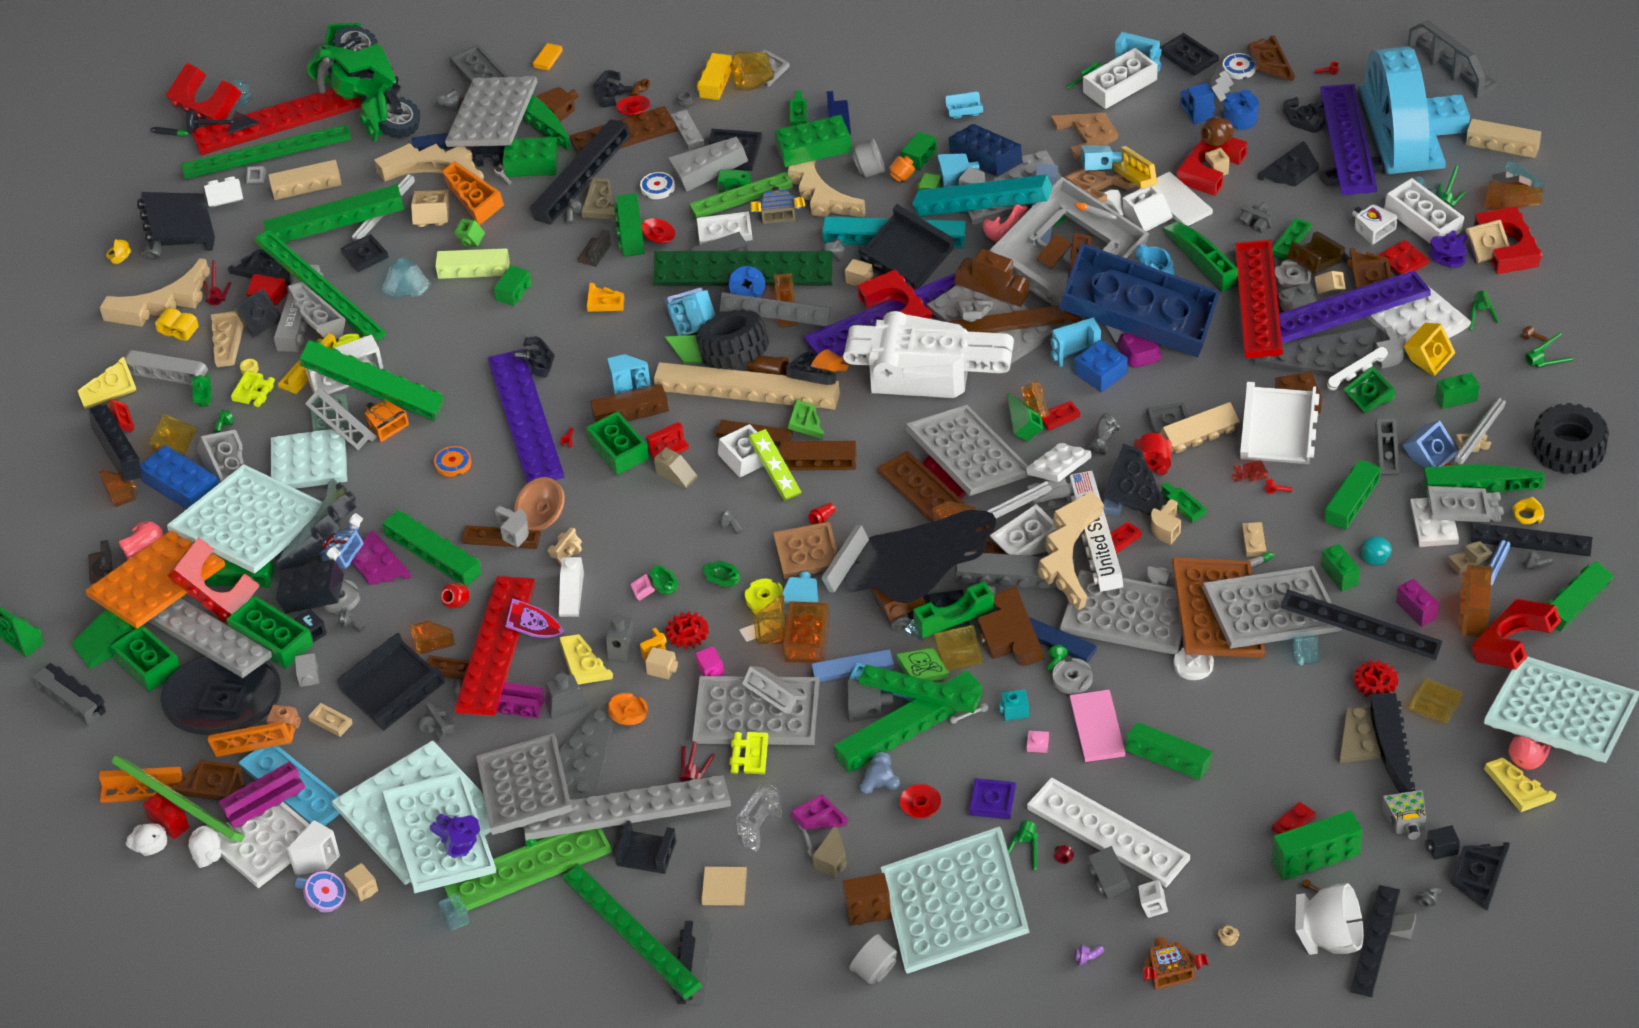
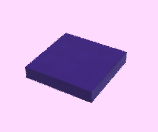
(992, 798)

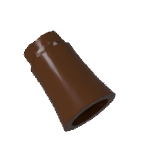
(769, 365)

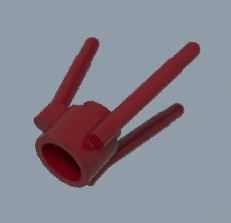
(214, 295)
(691, 771)

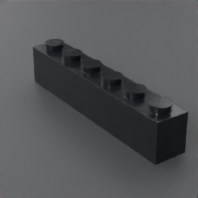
(115, 443)

